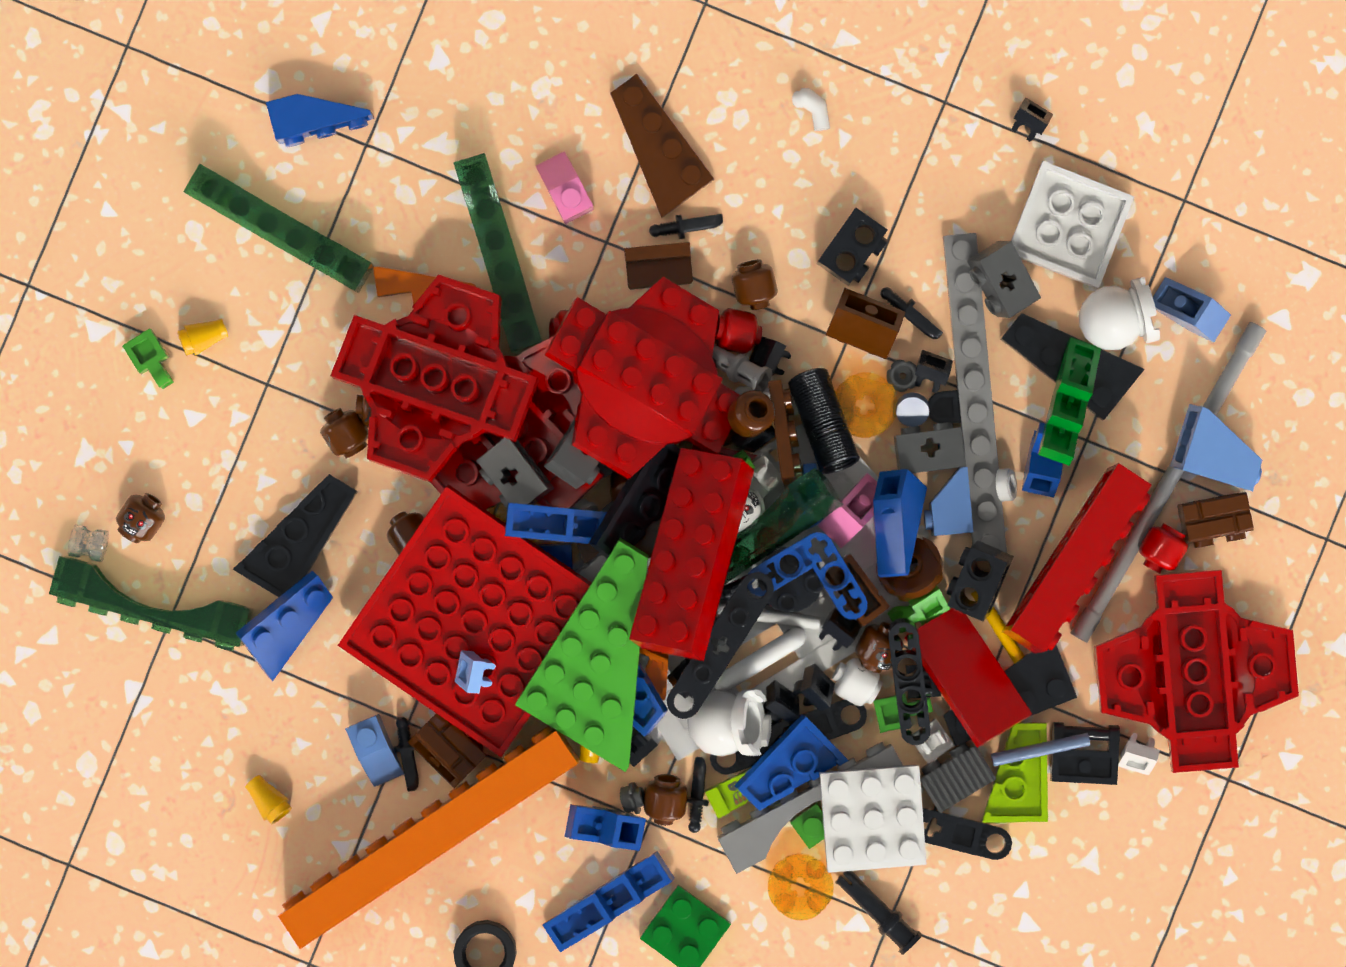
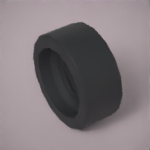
(481, 927)

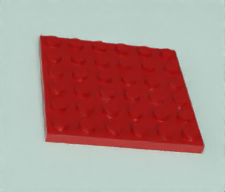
(466, 591)

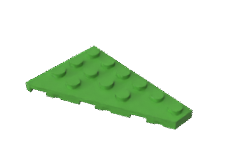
(592, 667)

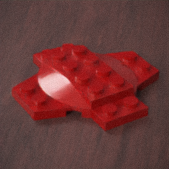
(644, 377)
(434, 378)
(544, 426)
(1196, 671)

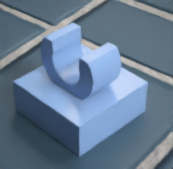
(470, 672)

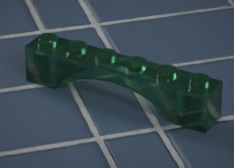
(278, 228)
(498, 252)
(795, 510)
(86, 584)

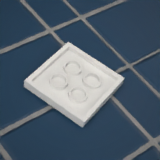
(1071, 224)
(872, 818)

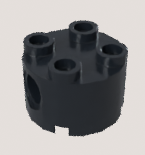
(796, 594)

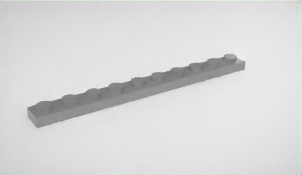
(974, 390)

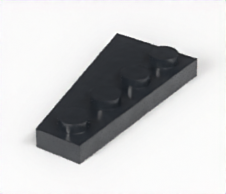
(1045, 350)
(638, 502)
(298, 539)
(1039, 681)

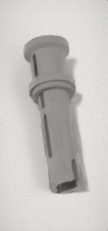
(741, 369)

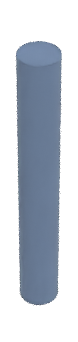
(1040, 749)

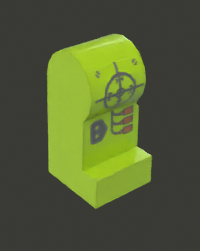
(725, 796)

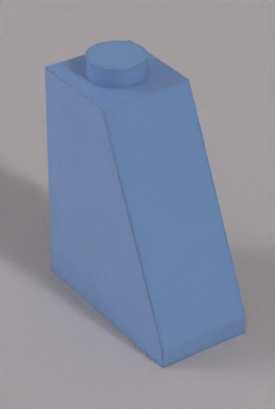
(1214, 451)

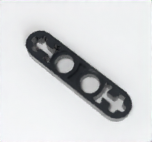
(911, 681)

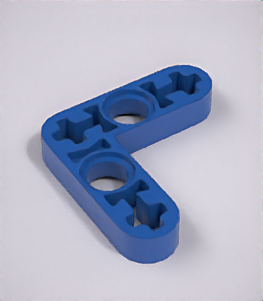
(808, 561)

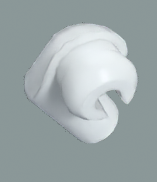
(815, 104)

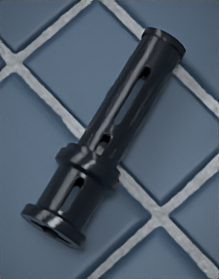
(889, 921)

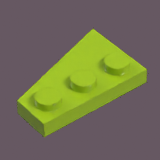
(1020, 786)

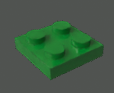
(685, 929)

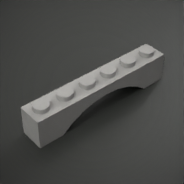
(751, 840)

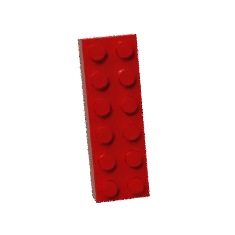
(692, 554)
(1077, 558)

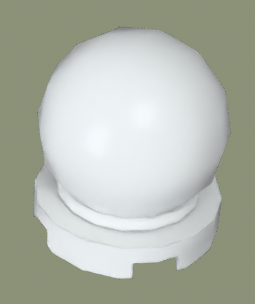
(1117, 316)
(731, 723)

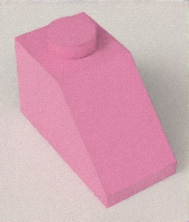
(565, 187)
(853, 514)

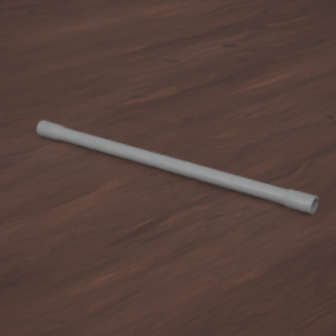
(1093, 612)

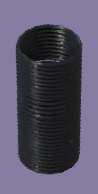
(821, 411)

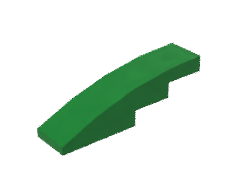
(1069, 401)

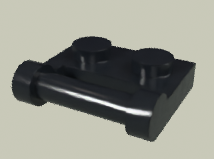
(1086, 765)

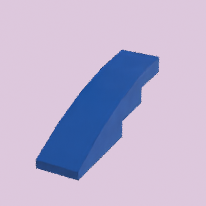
(552, 523)
(608, 901)

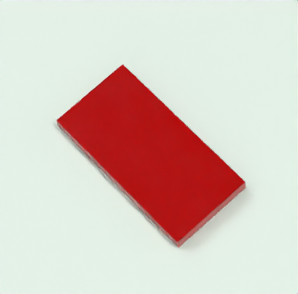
(969, 677)

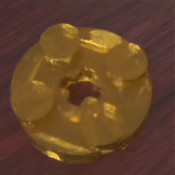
(880, 394)
(814, 899)

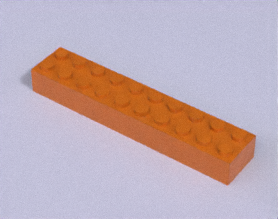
(428, 838)

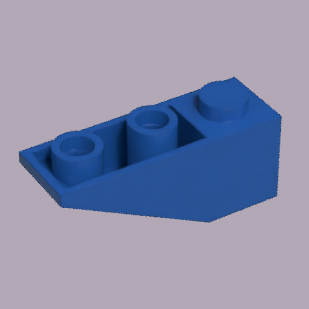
(306, 116)
(897, 518)

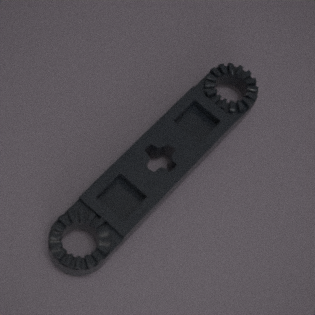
(734, 624)
(827, 721)
(965, 835)

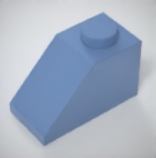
(1191, 309)
(951, 507)
(375, 750)

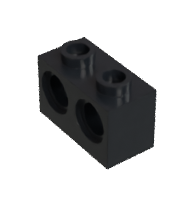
(846, 243)
(985, 583)

